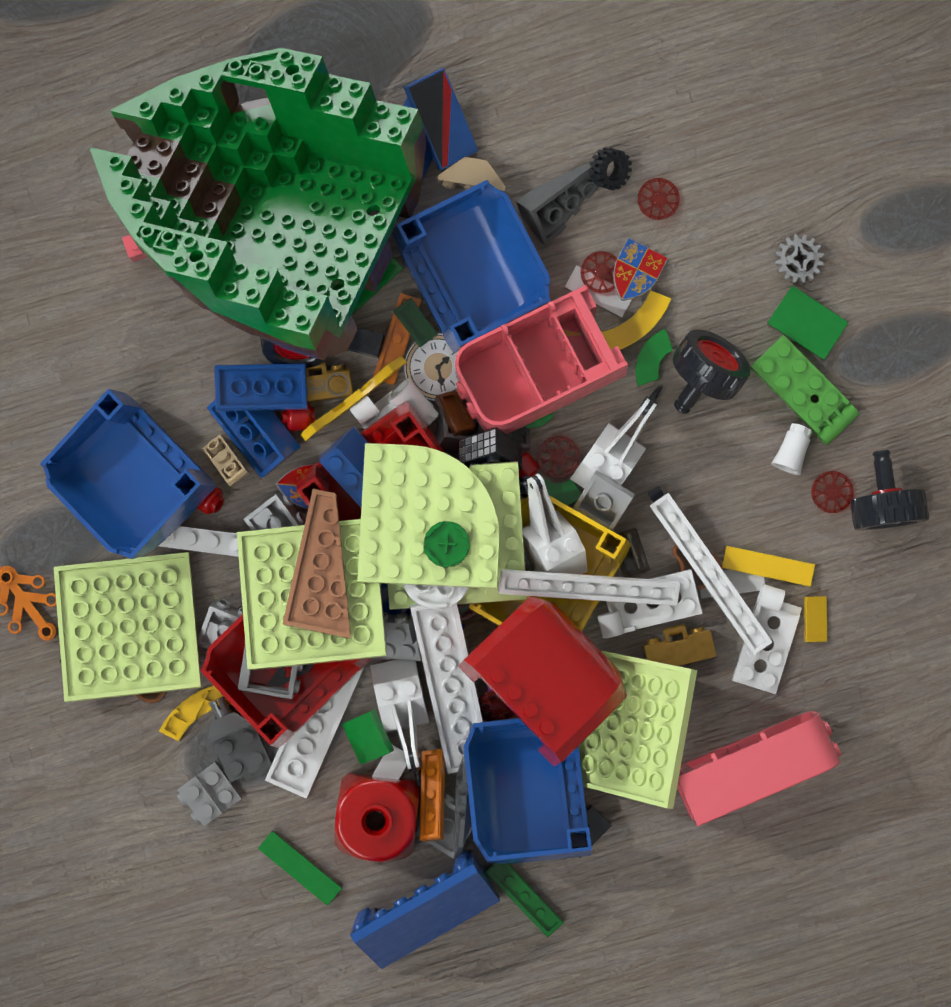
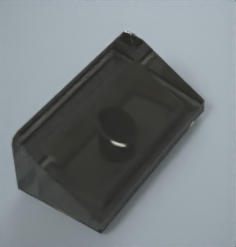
(635, 560)

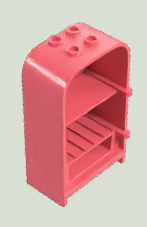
(534, 367)
(757, 767)

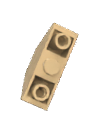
(469, 173)
(226, 461)

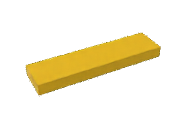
(768, 566)

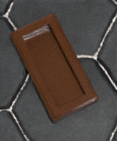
(455, 413)

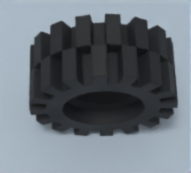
(619, 172)

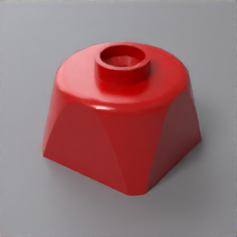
(395, 799)

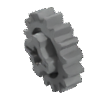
(797, 246)

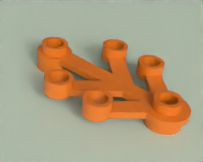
(25, 600)

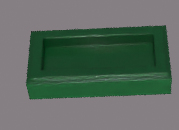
(415, 322)

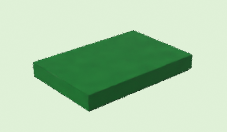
(807, 322)

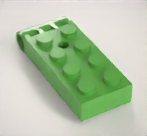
(795, 381)

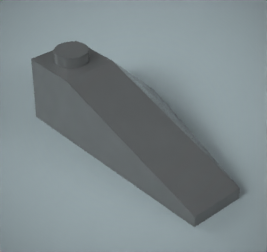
(554, 202)

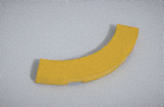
(637, 325)
(342, 408)
(189, 712)

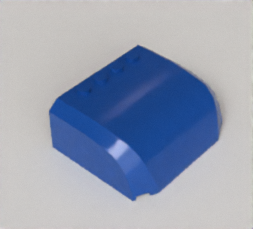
(473, 263)
(125, 476)
(520, 801)

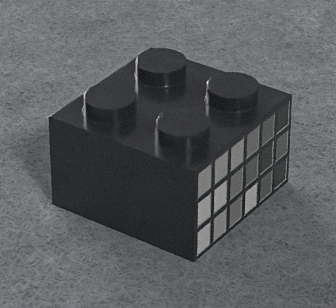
(489, 448)

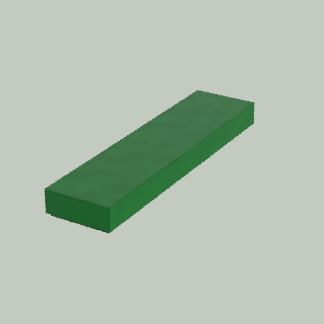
(299, 868)
(525, 898)

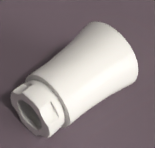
(409, 392)
(793, 449)

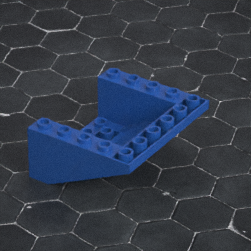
(427, 914)

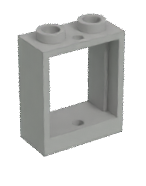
(246, 685)

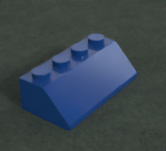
(258, 437)
(346, 462)

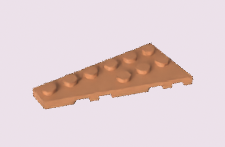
(318, 584)

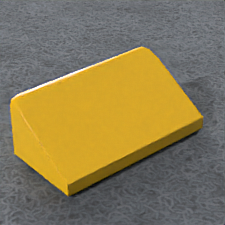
(815, 619)

